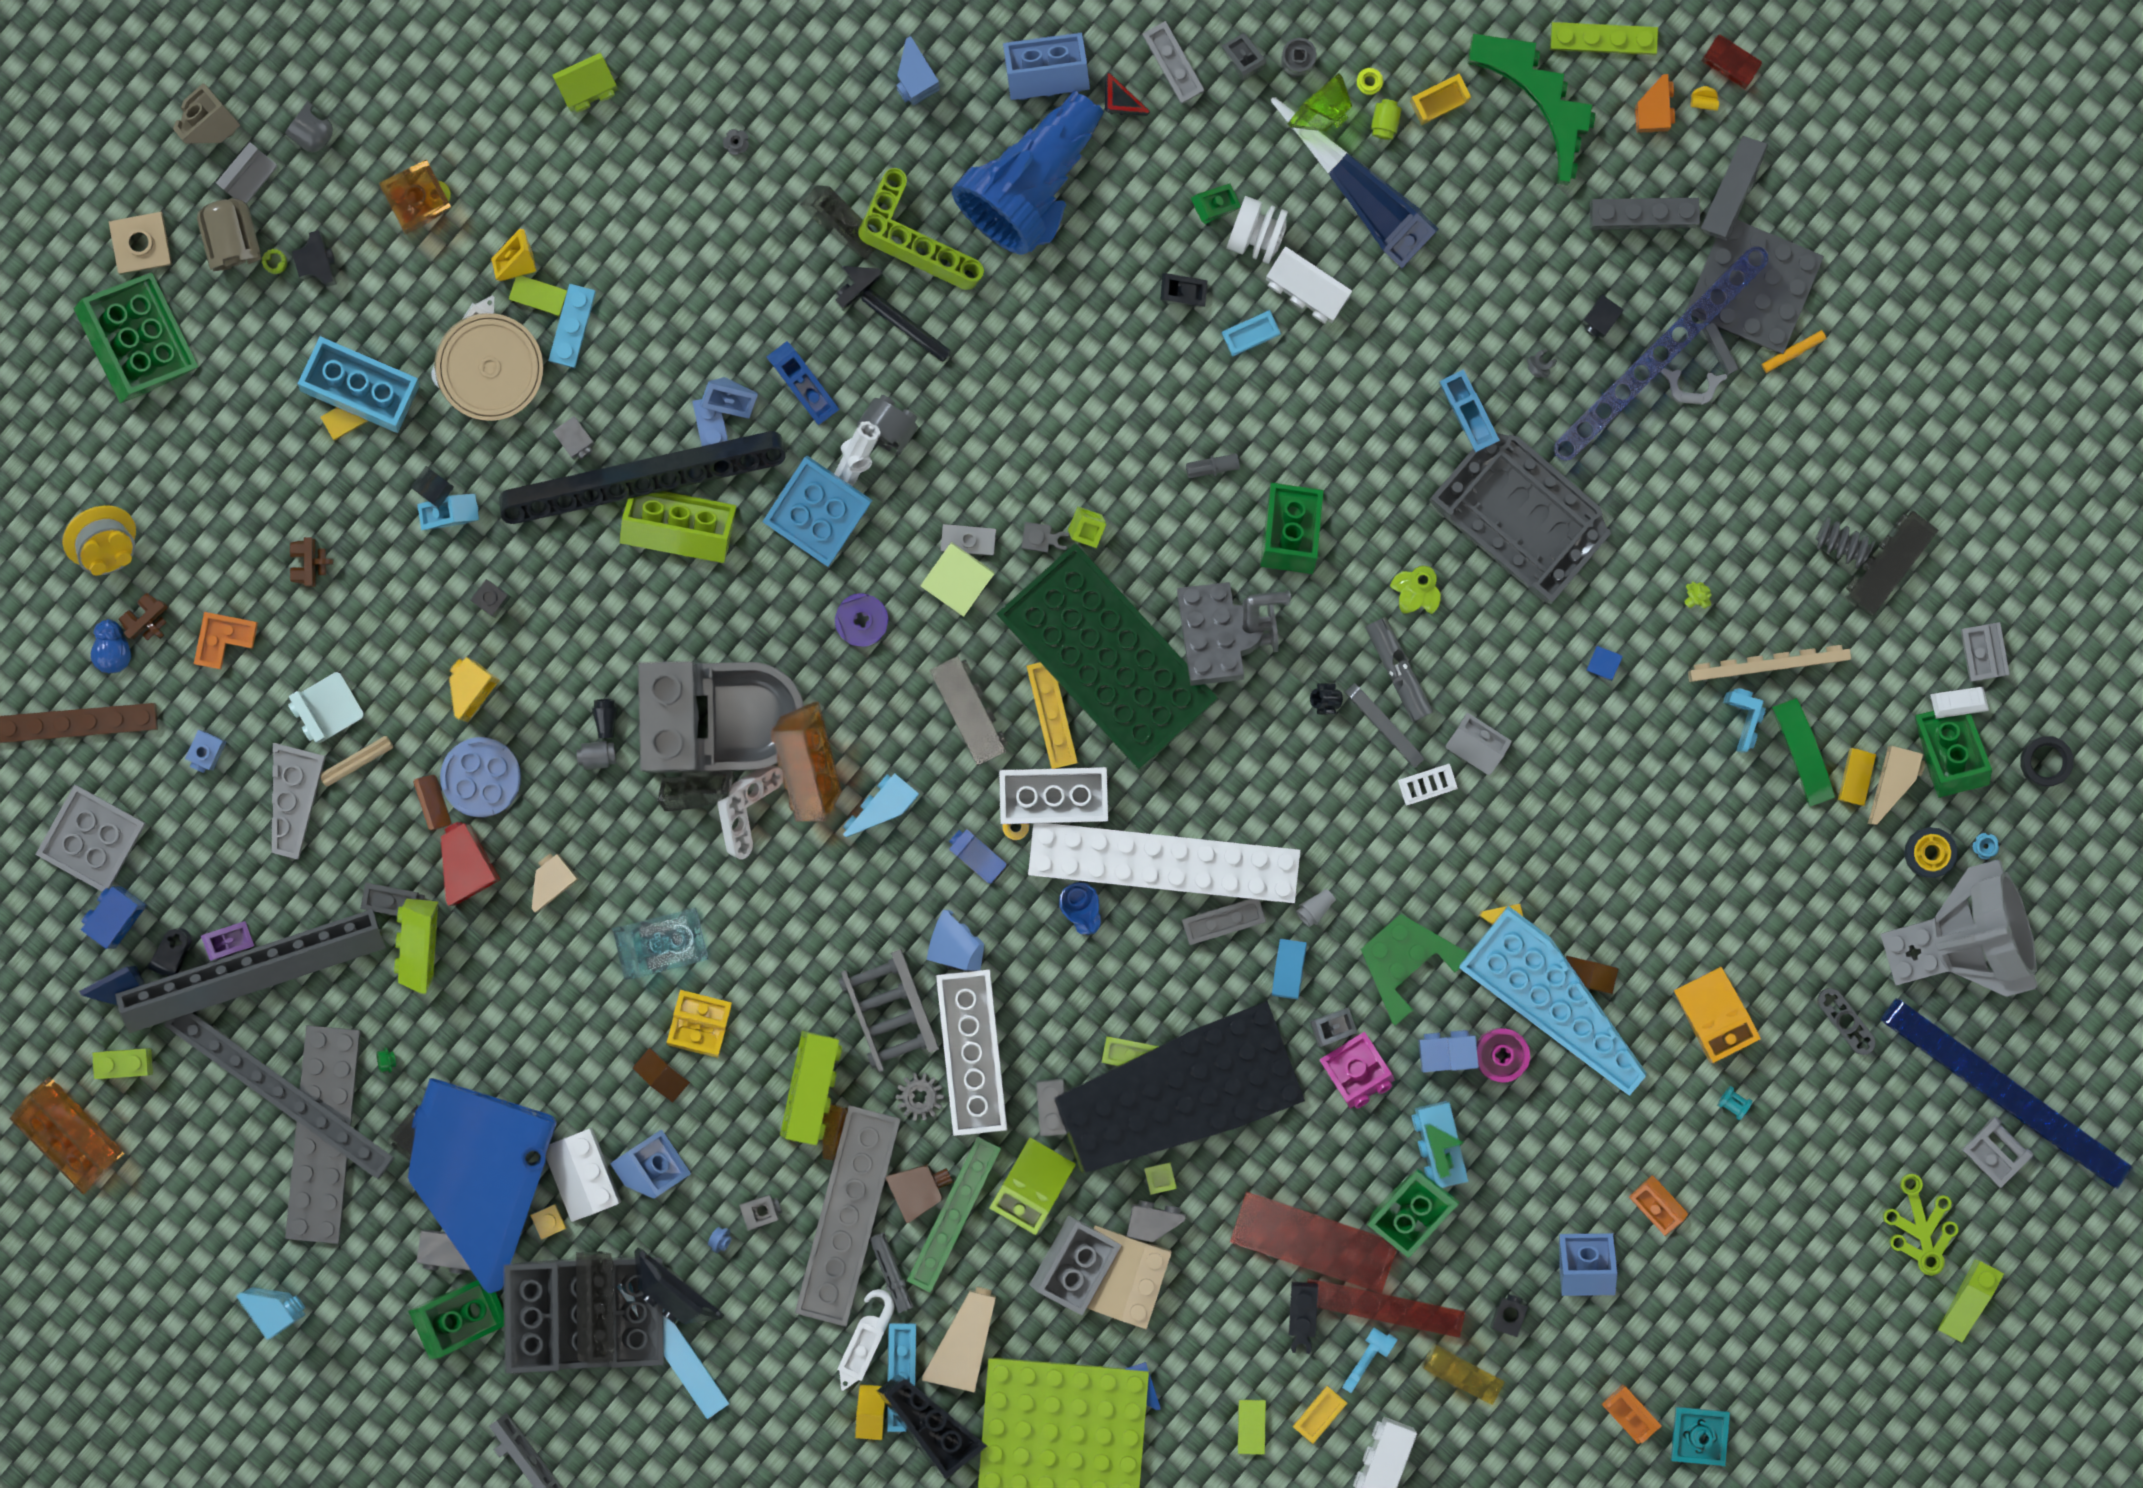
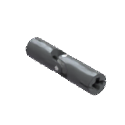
(1401, 674)

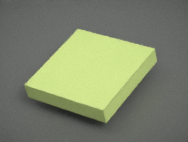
(957, 579)

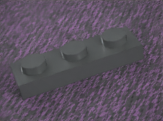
(1223, 921)

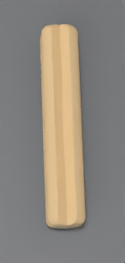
(356, 761)

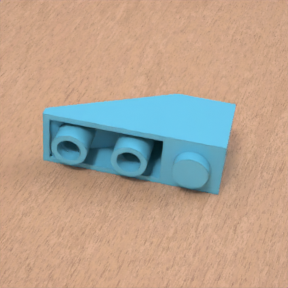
(889, 803)

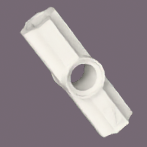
(857, 452)

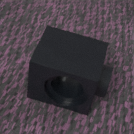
(1601, 317)
(490, 598)
(1512, 1327)

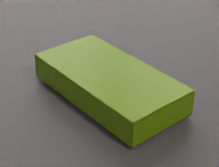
(538, 295)
(1251, 1426)

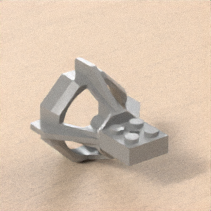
(1954, 942)

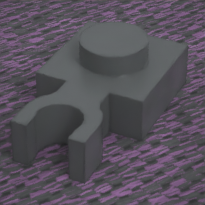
(1038, 537)

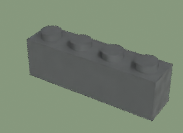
(1644, 213)

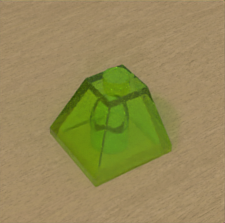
(1324, 108)

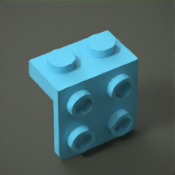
(1743, 699)

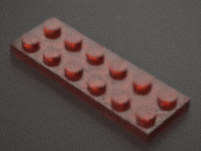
(1313, 1242)

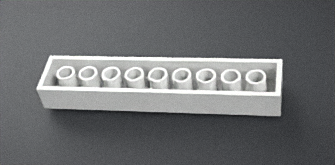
(1164, 862)

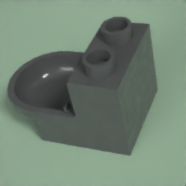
(742, 710)

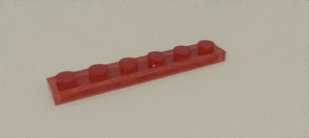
(1389, 1308)

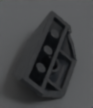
(671, 1293)

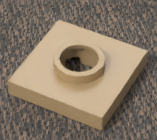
(157, 251)

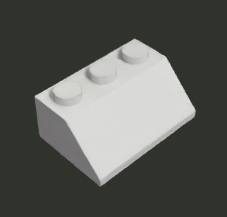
(1308, 286)
(582, 1175)

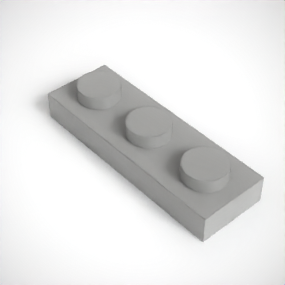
(1173, 62)

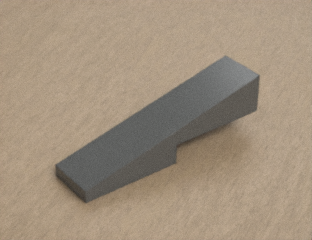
(1734, 188)

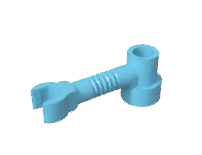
(1378, 1343)

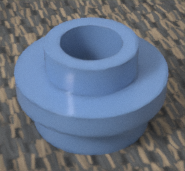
(720, 1239)

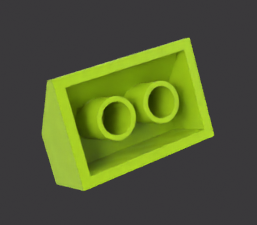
(416, 944)

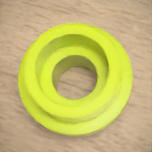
(1373, 73)

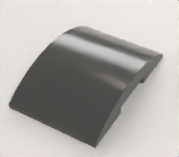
(543, 1318)

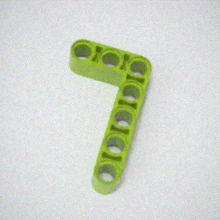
(912, 239)

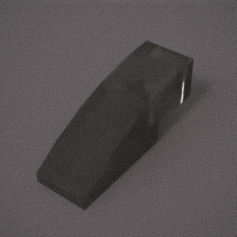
(694, 789)

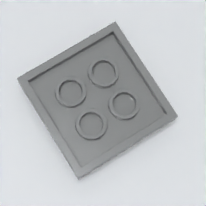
(90, 838)

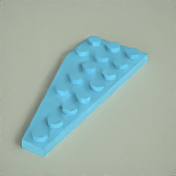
(1539, 983)

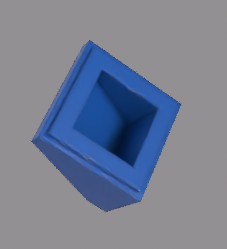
(1604, 663)

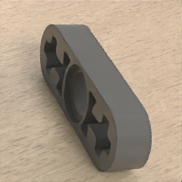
(1853, 1041)

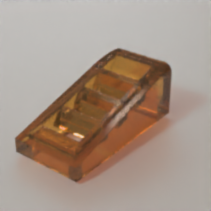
(834, 1125)

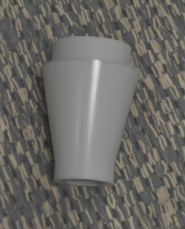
(1315, 907)

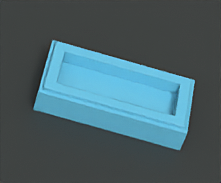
(1251, 333)

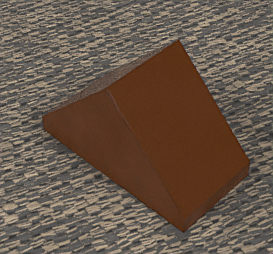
(1594, 974)
(661, 1075)

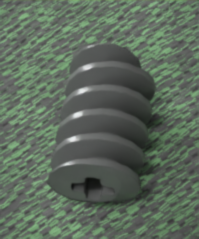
(1843, 543)

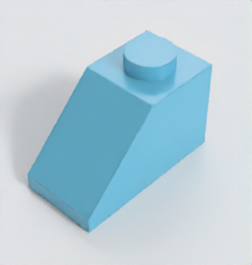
(452, 512)

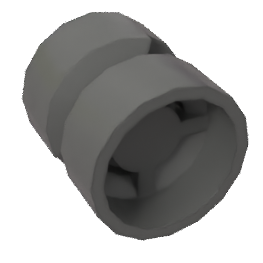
(1298, 57)

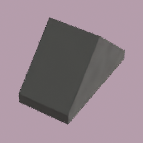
(1244, 56)

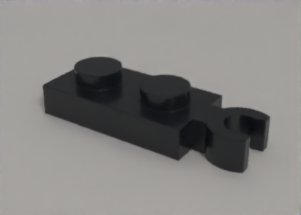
(1303, 1314)

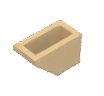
(551, 880)

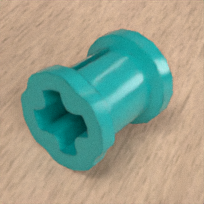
(1734, 1103)

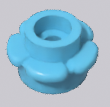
(1992, 849)

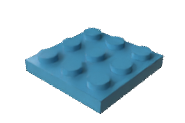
(817, 511)

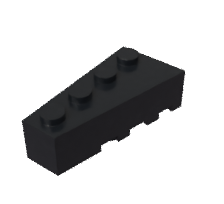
(936, 1434)

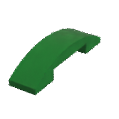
(1804, 752)

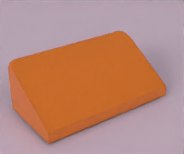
(1658, 1205)

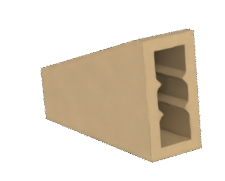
(962, 1348)

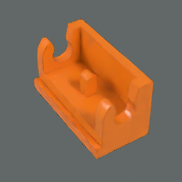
(1631, 1414)

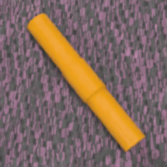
(1793, 351)

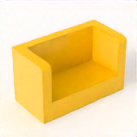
(1440, 99)

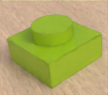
(1160, 1178)

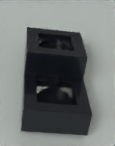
(432, 487)

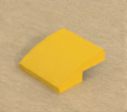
(699, 1023)

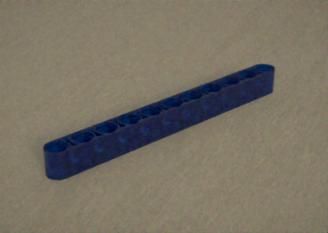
(1666, 341)
(2006, 1093)

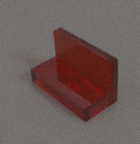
(1731, 61)

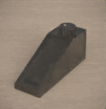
(837, 217)

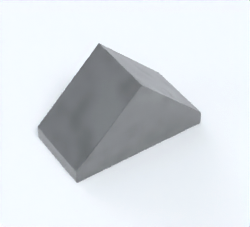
(1333, 1027)

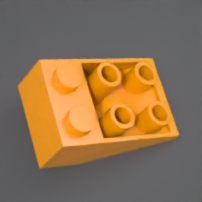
(1716, 1015)

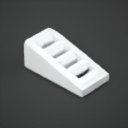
(1430, 793)

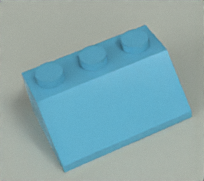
(271, 1309)

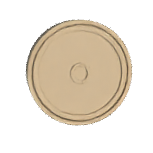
(488, 366)

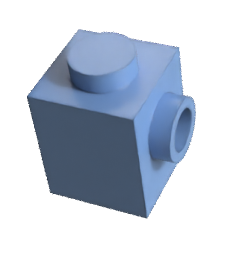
(205, 751)

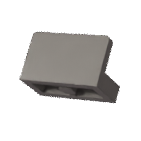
(247, 173)
(1478, 744)

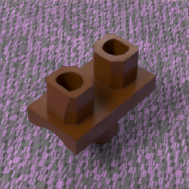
(307, 574)
(153, 609)

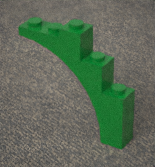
(1565, 118)

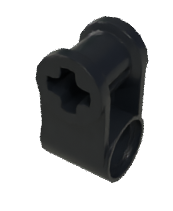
(169, 958)

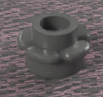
(728, 141)

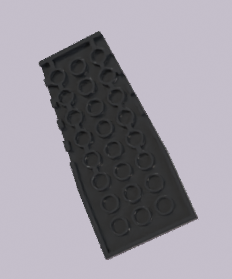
(1182, 1091)

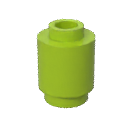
(1386, 119)

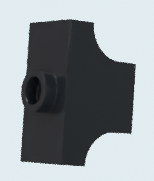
(315, 260)

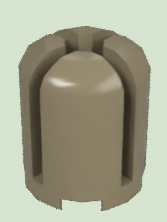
(228, 234)

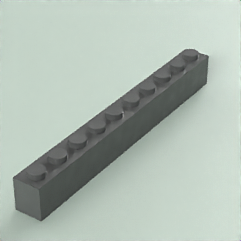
(250, 971)

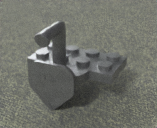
(1222, 632)

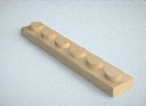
(1781, 661)

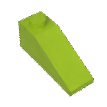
(1970, 1300)

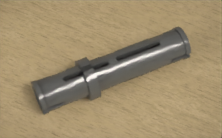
(892, 1276)

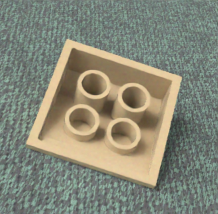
(1131, 1281)

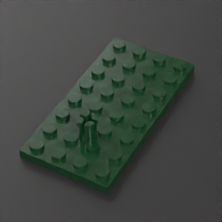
(1106, 656)

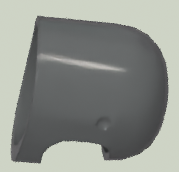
(309, 131)

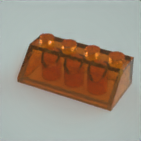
(806, 763)
(66, 1135)

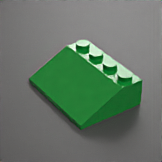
(135, 337)

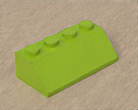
(679, 525)
(810, 1087)

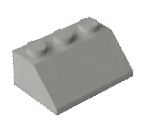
(1075, 1265)

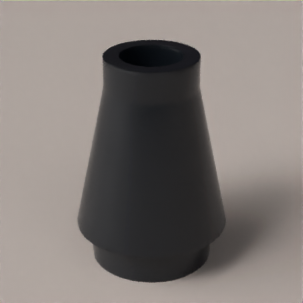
(605, 717)

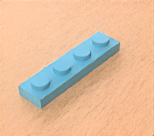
(900, 1361)

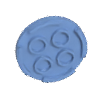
(480, 777)

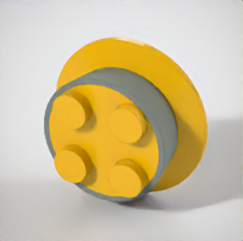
(100, 539)

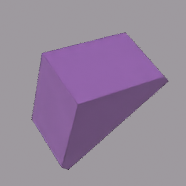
(227, 941)

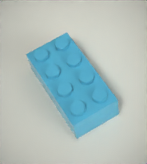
(358, 384)

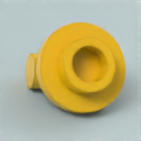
(1705, 98)

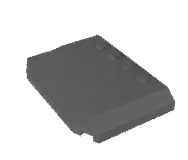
(1523, 514)

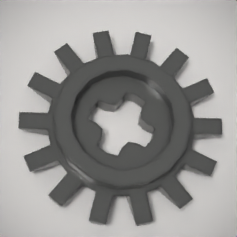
(908, 1095)

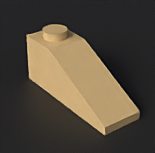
(1896, 777)

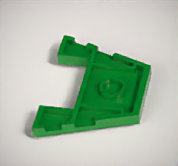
(1398, 953)

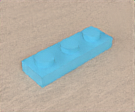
(572, 326)

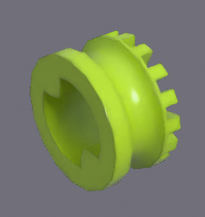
(268, 256)

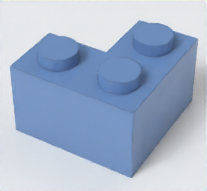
(1448, 1053)

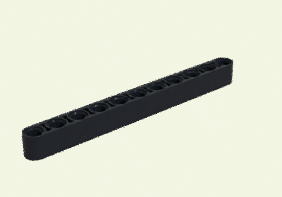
(642, 477)

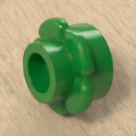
(385, 1060)

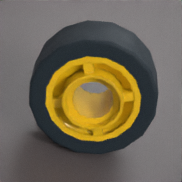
(1915, 852)

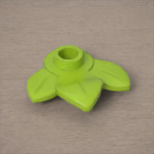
(1414, 593)

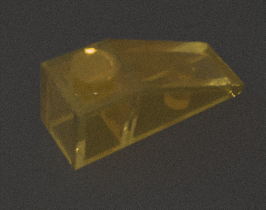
(1463, 1374)

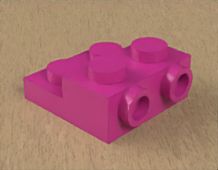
(1358, 1071)

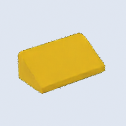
(1856, 776)

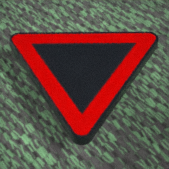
(1121, 100)

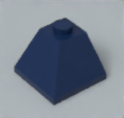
(118, 982)

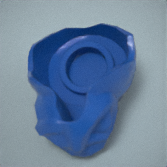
(110, 650)
(1081, 906)

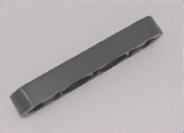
(1384, 725)

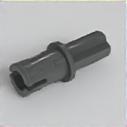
(1212, 465)

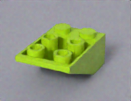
(1032, 1186)

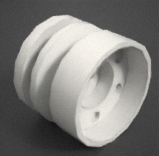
(1257, 230)

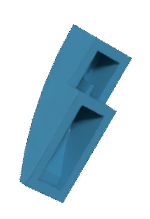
(1469, 410)

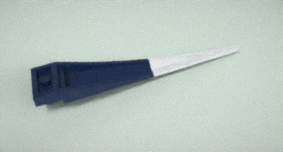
(1387, 214)

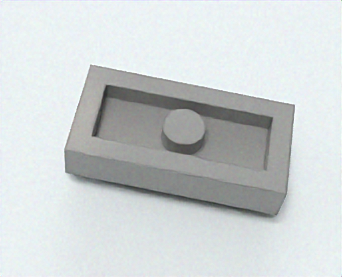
(970, 539)

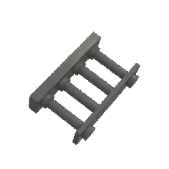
(905, 990)

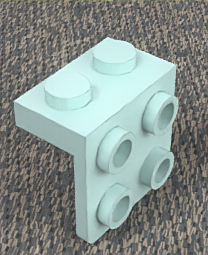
(326, 708)

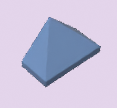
(728, 397)

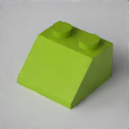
(586, 83)

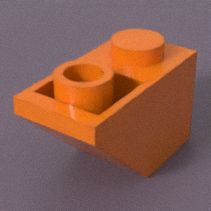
(1654, 109)

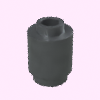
(596, 755)

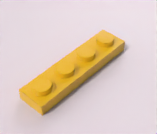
(1051, 716)

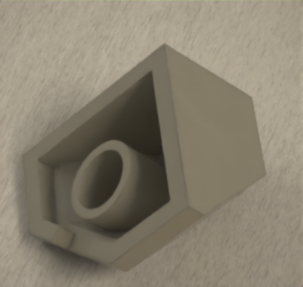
(204, 118)

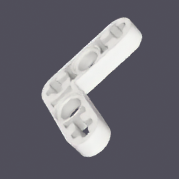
(739, 801)

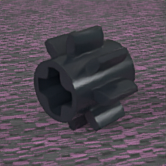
(1326, 698)

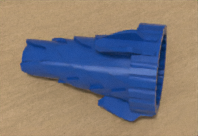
(1015, 193)

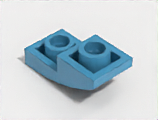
(1289, 969)

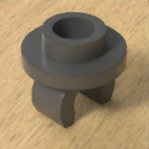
(1538, 366)

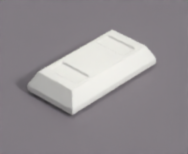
(1959, 702)

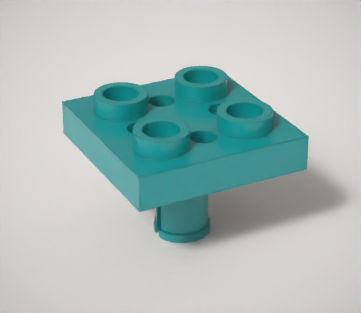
(1700, 1436)

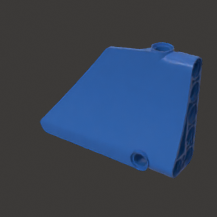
(475, 1171)

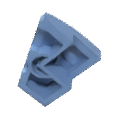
(954, 944)

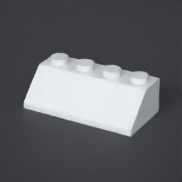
(1053, 795)

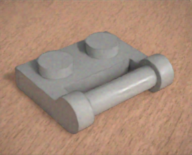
(1991, 1158)

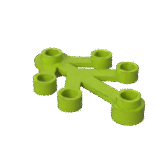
(1922, 1229)

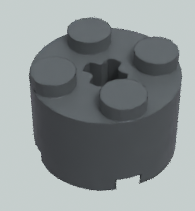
(894, 425)

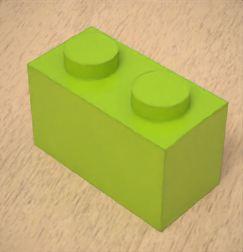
(122, 1063)

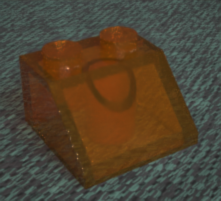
(415, 196)

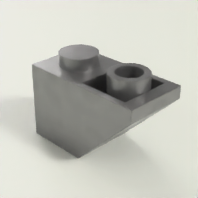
(1152, 1223)
(438, 1250)

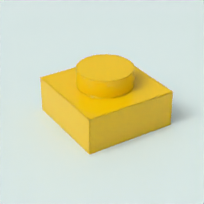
(548, 1221)

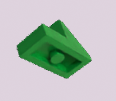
(1215, 203)
(1438, 1142)

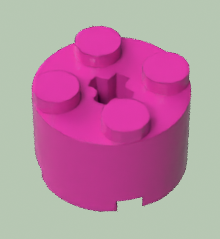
(1513, 1044)

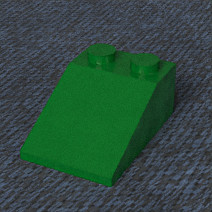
(1292, 528)
(1953, 753)
(1412, 1212)
(457, 1318)

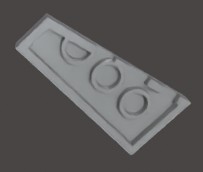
(294, 790)

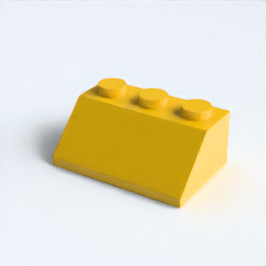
(470, 687)

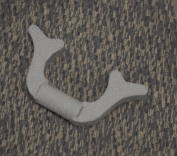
(1694, 398)

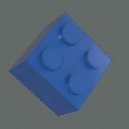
(112, 917)

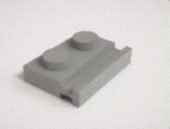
(1984, 652)

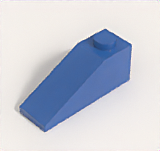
(802, 382)

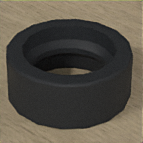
(2067, 761)

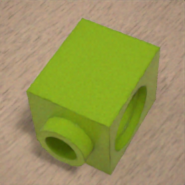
(1087, 527)

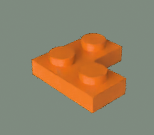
(217, 633)

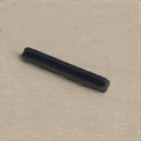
(905, 325)

